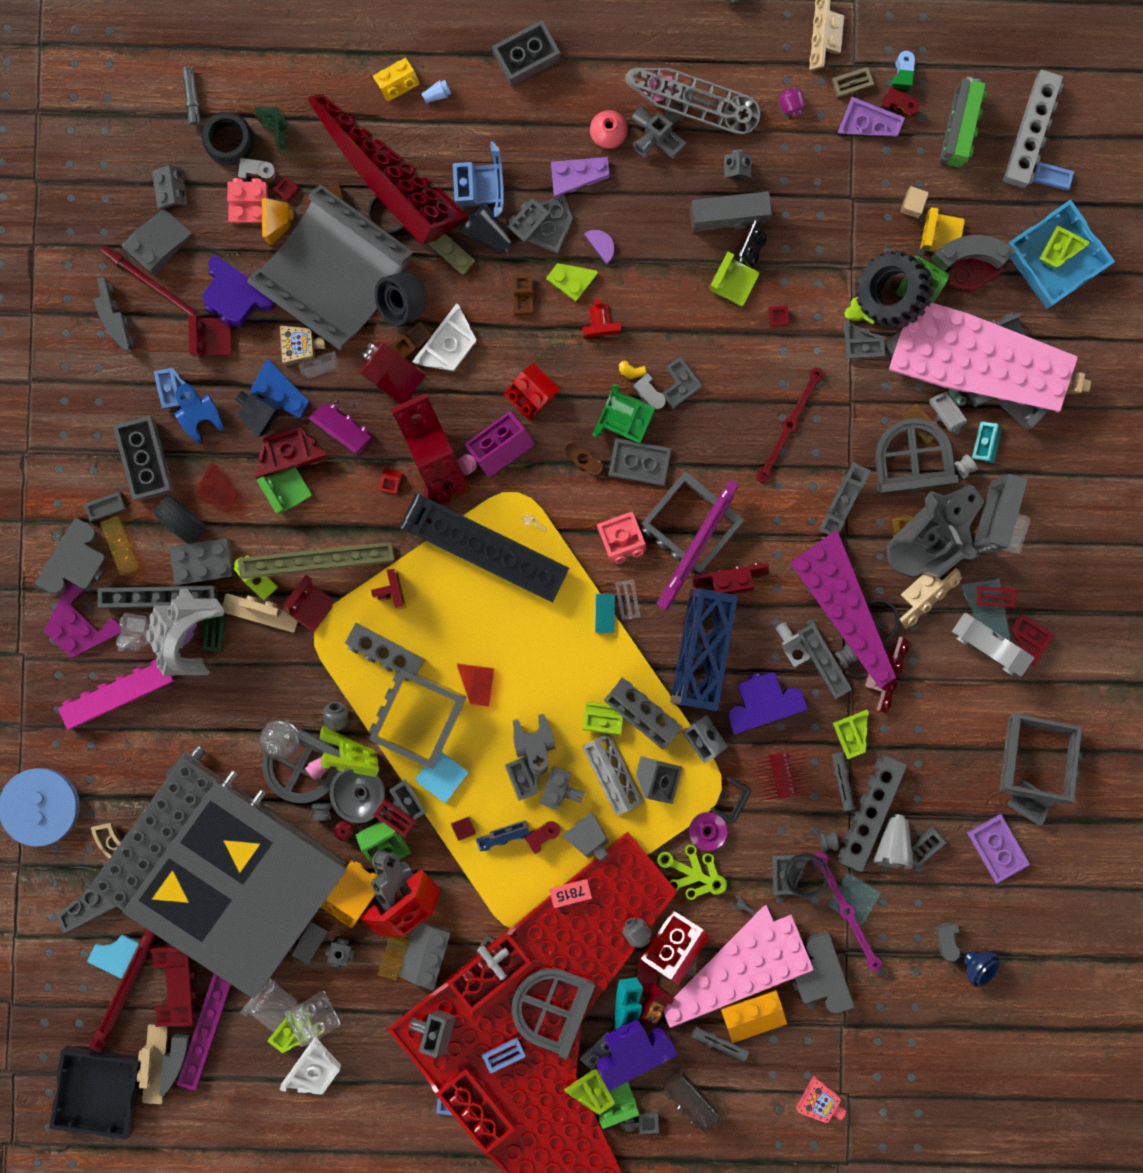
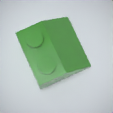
(383, 838)

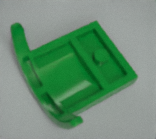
(625, 416)

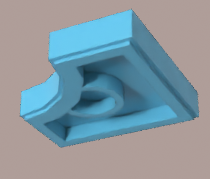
(114, 957)

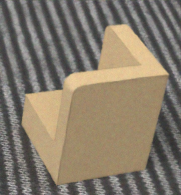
(914, 202)

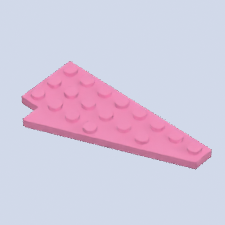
(751, 962)

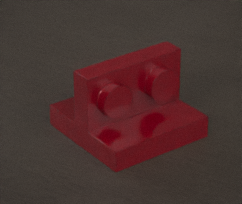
(393, 589)

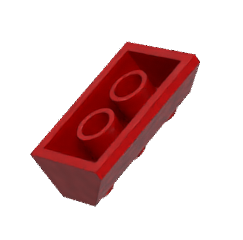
(675, 947)

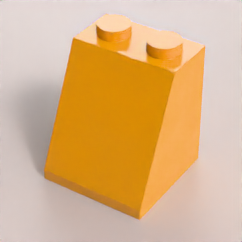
(350, 894)

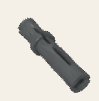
(192, 104)
(843, 781)
(740, 1053)

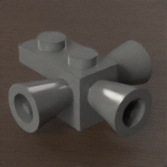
(658, 132)

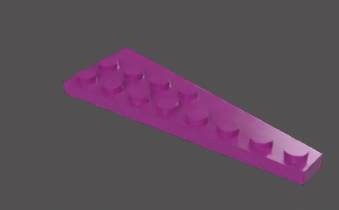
(835, 587)

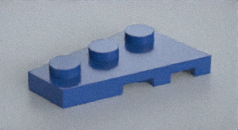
(278, 387)

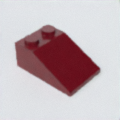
(391, 373)

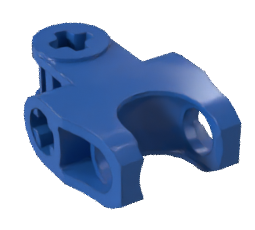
(194, 410)

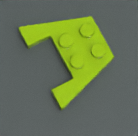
(352, 754)

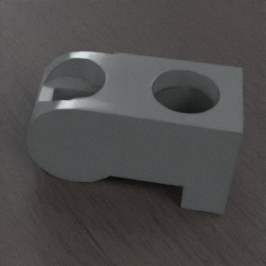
(946, 940)

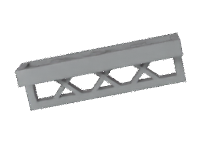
(609, 775)

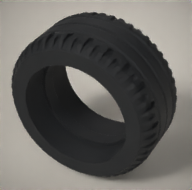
(219, 121)
(179, 519)

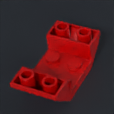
(408, 912)

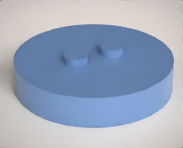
(39, 806)

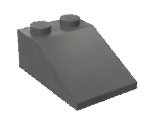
(157, 241)

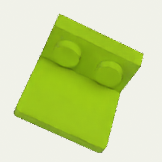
(734, 280)

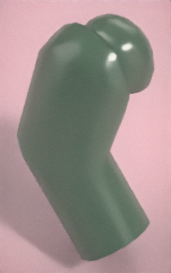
(957, 397)

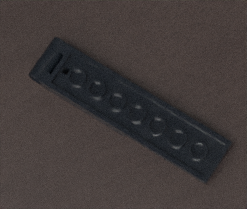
(484, 547)

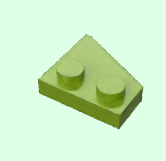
(591, 1092)

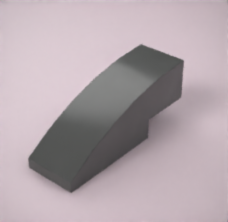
(173, 1062)

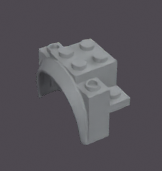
(169, 630)

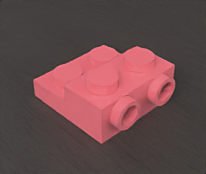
(246, 200)
(622, 538)

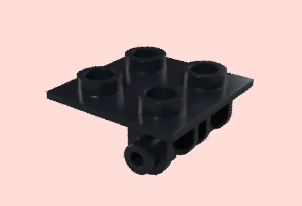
(754, 242)

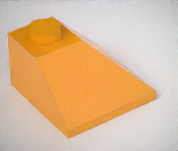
(275, 219)

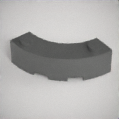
(976, 247)

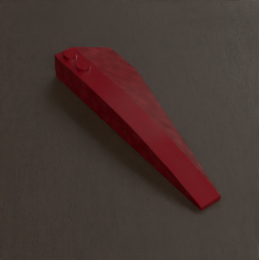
(409, 197)

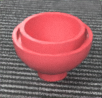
(607, 137)

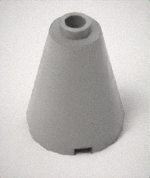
(895, 844)

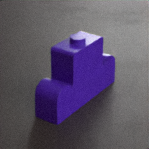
(763, 702)
(633, 1053)

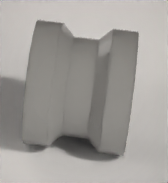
(965, 466)

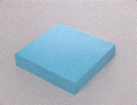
(443, 778)

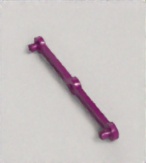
(873, 962)

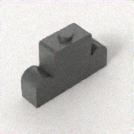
(73, 561)
(826, 978)

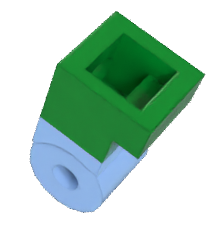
(905, 68)

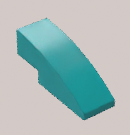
(627, 1001)

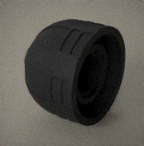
(400, 298)

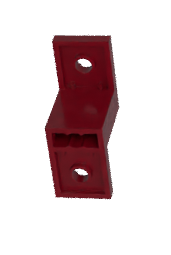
(430, 449)

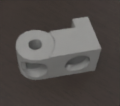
(256, 169)
(648, 393)

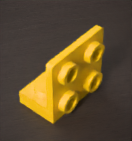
(940, 230)

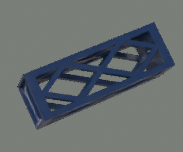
(716, 651)

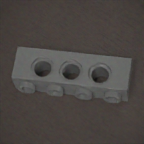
(360, 633)
(647, 722)

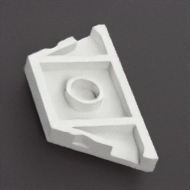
(448, 343)
(313, 1070)

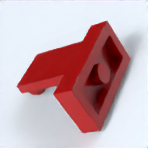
(600, 321)

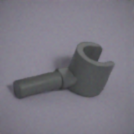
(741, 905)

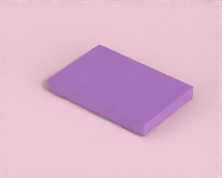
(998, 848)

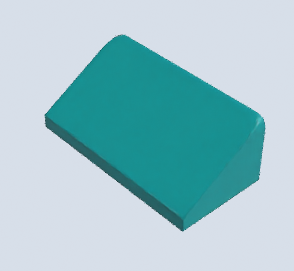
(987, 442)
(604, 613)

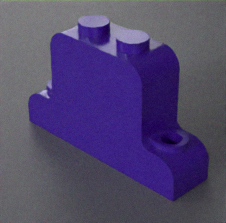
(231, 295)

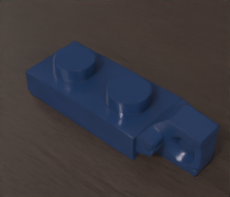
(503, 835)

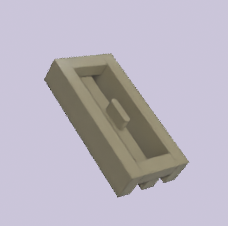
(854, 89)

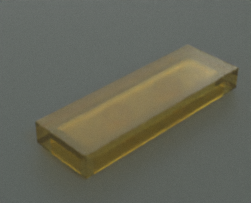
(119, 545)

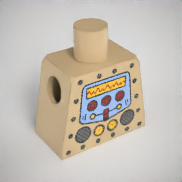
(299, 344)

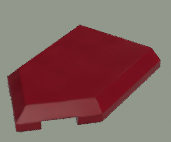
(972, 274)

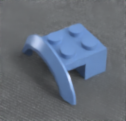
(480, 183)

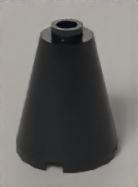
(487, 230)

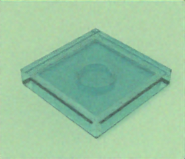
(858, 895)

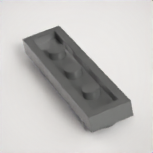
(824, 661)

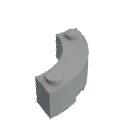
(997, 647)

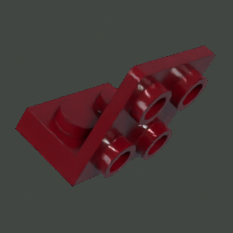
(209, 337)
(308, 604)

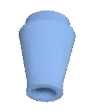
(438, 91)

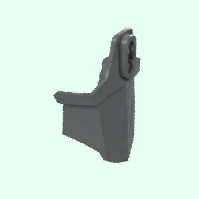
(936, 535)

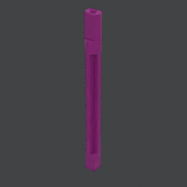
(697, 546)

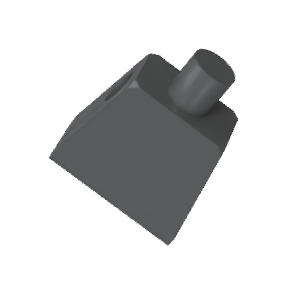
(588, 837)

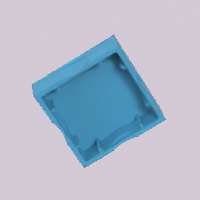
(1051, 283)

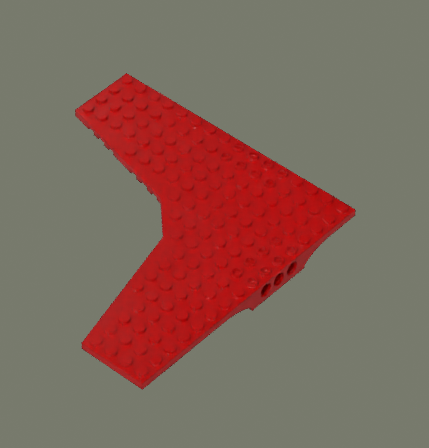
(522, 1109)

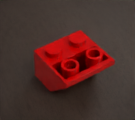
(531, 391)

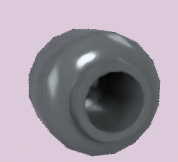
(335, 716)
(637, 932)

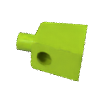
(262, 589)

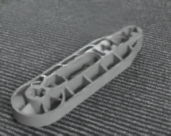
(684, 94)

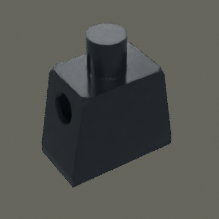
(258, 411)

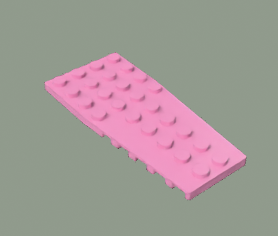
(982, 358)

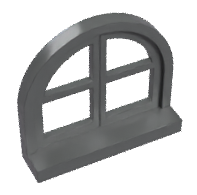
(915, 480)
(311, 743)
(573, 1017)

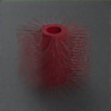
(783, 775)

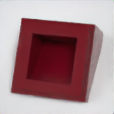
(463, 828)

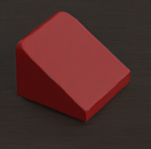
(390, 481)

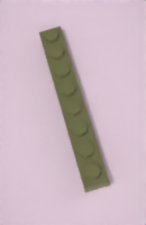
(315, 560)

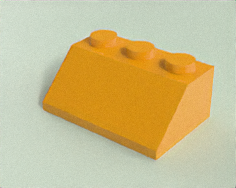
(753, 1015)

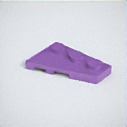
(574, 174)

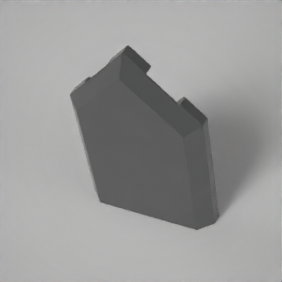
(554, 229)

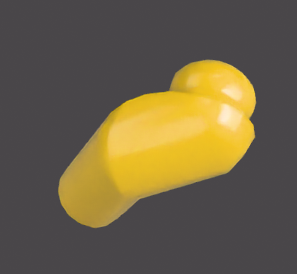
(630, 372)

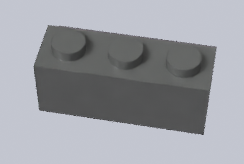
(424, 954)

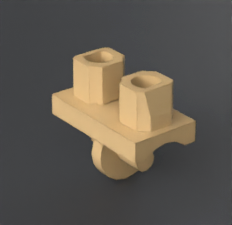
(1078, 384)

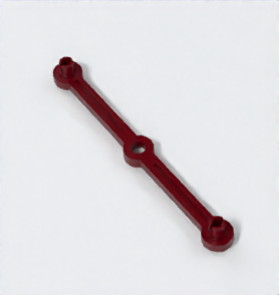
(763, 474)

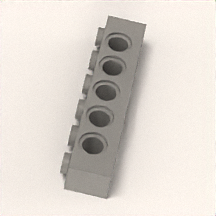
(1014, 173)

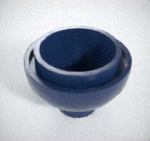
(981, 967)

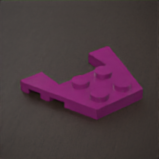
(72, 630)

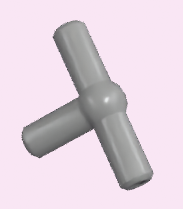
(492, 962)

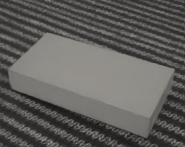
(948, 411)

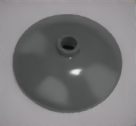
(349, 801)

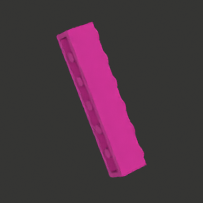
(114, 695)

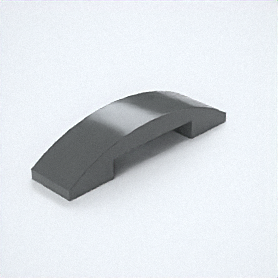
(844, 498)

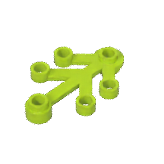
(695, 873)

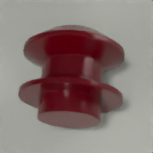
(343, 830)

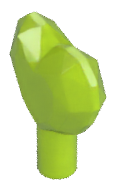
(855, 313)

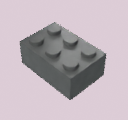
(526, 53)
(202, 562)

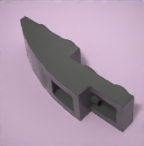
(114, 322)

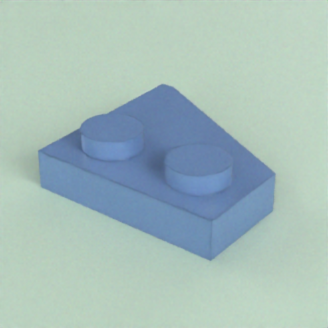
(167, 384)

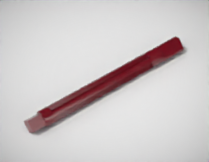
(123, 990)

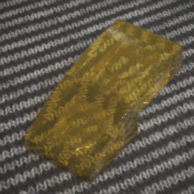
(393, 957)

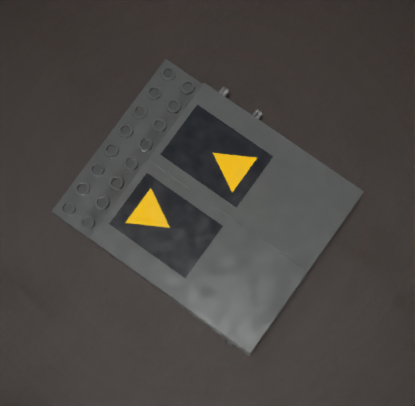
(219, 875)

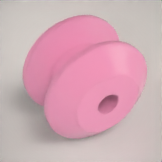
(467, 464)

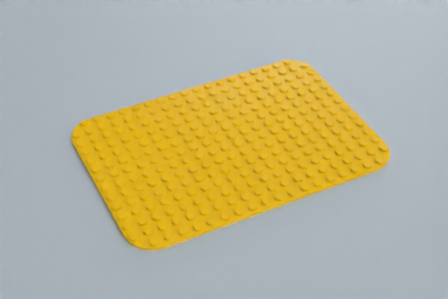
(542, 663)

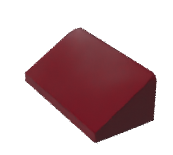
(646, 974)

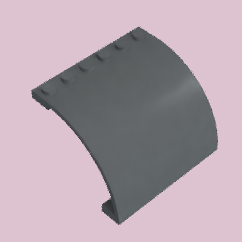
(331, 268)

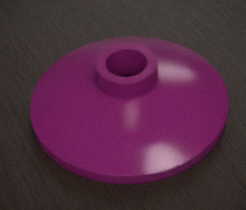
(708, 841)

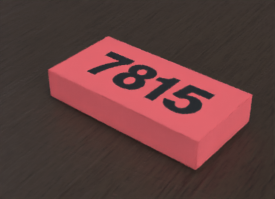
(570, 893)

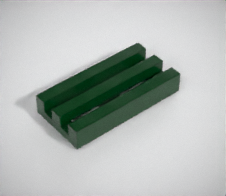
(214, 632)

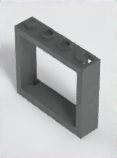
(999, 514)
(665, 543)
(390, 696)
(1010, 752)

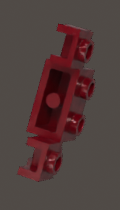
(180, 987)

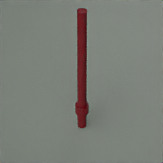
(118, 259)

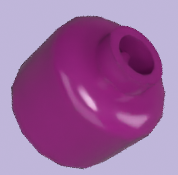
(792, 101)

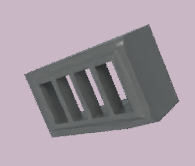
(930, 851)

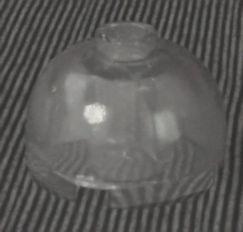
(279, 740)

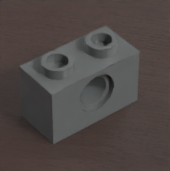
(705, 739)

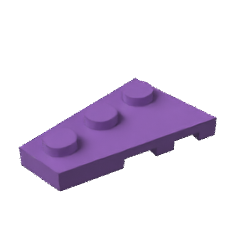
(870, 120)

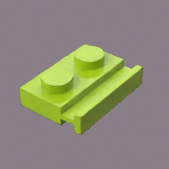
(602, 719)

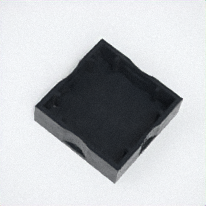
(96, 1092)

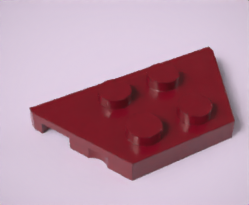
(286, 452)

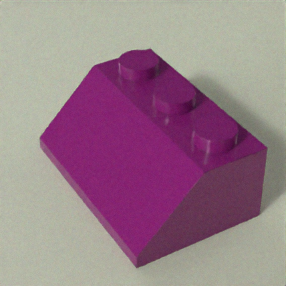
(342, 428)
(499, 444)

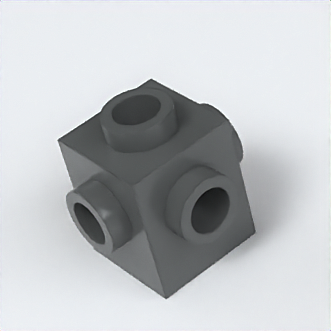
(737, 165)
(344, 947)

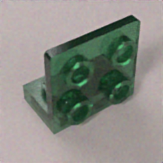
(273, 118)

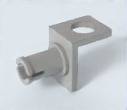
(792, 643)

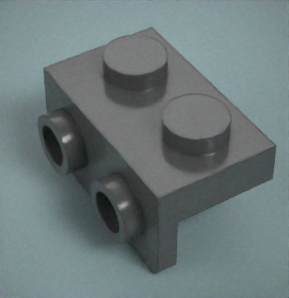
(169, 186)
(1033, 809)

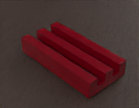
(1013, 597)
(385, 802)

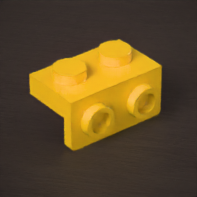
(396, 79)

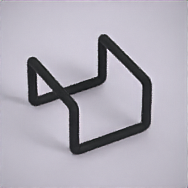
(740, 804)

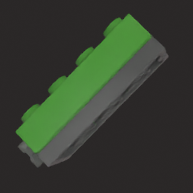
(962, 122)

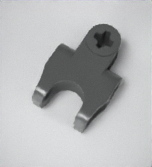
(534, 744)
(390, 877)

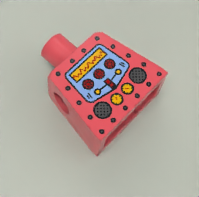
(820, 1102)

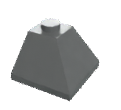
(658, 779)

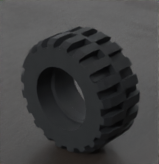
(875, 277)

